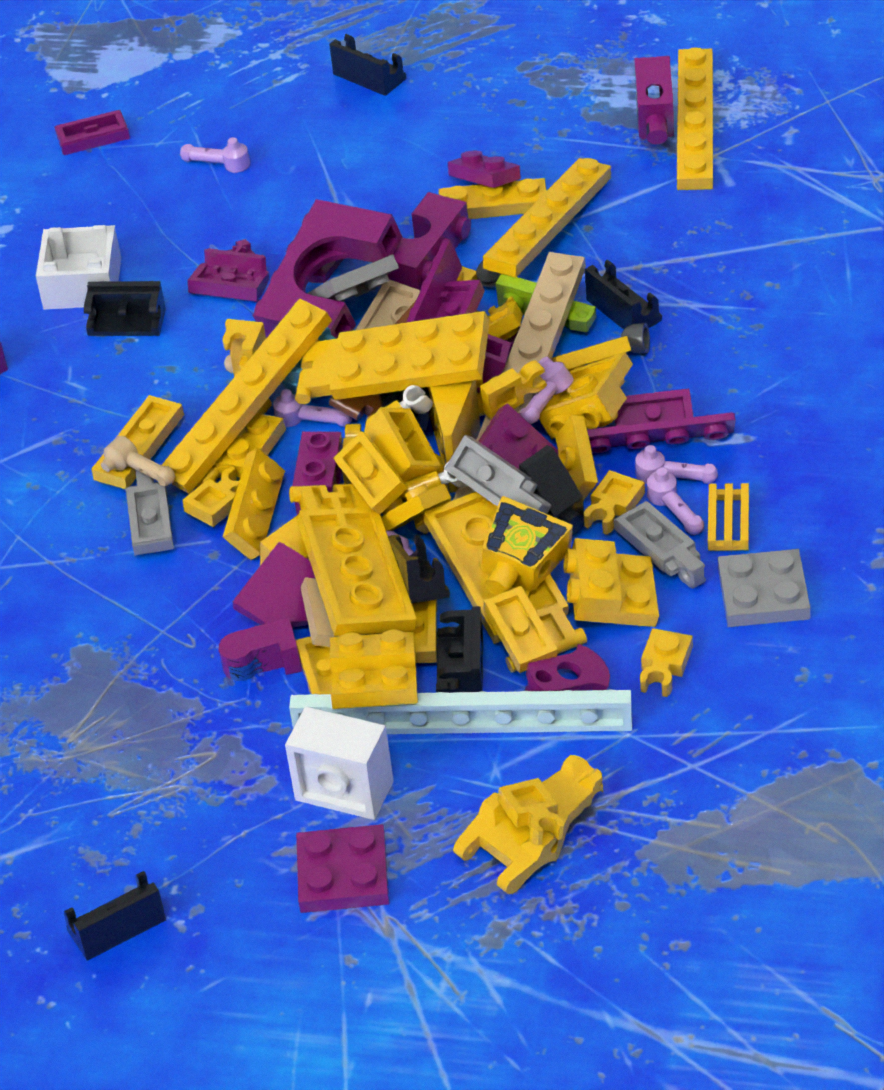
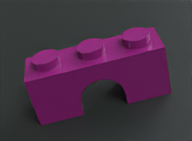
(434, 221)

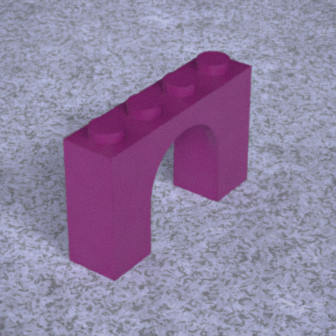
(326, 234)

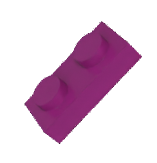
(484, 169)

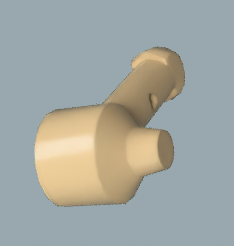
(123, 453)

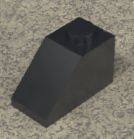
(555, 486)

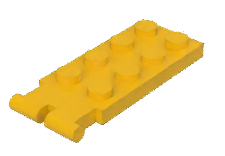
(395, 358)
(460, 533)
(352, 561)

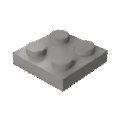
(357, 281)
(763, 588)

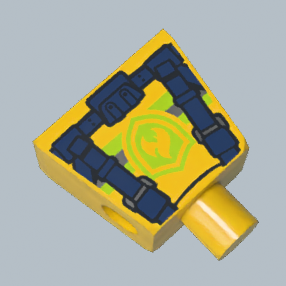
(522, 546)

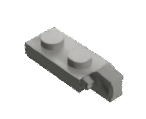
(493, 475)
(149, 516)
(662, 541)

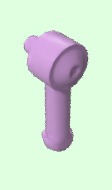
(233, 156)
(557, 380)
(293, 412)
(650, 460)
(663, 492)

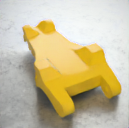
(495, 832)

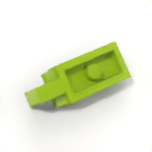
(580, 315)

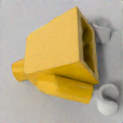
(405, 444)

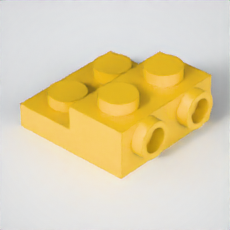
(592, 394)
(610, 585)
(373, 669)

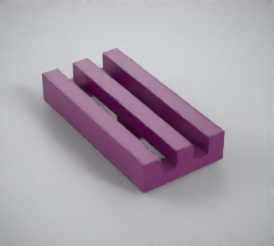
(92, 132)

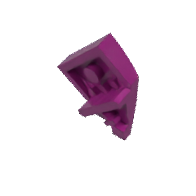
(231, 273)
(276, 588)

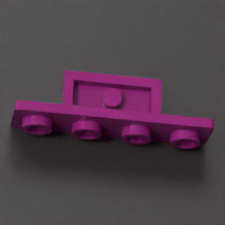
(441, 291)
(659, 418)

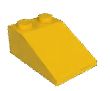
(453, 415)

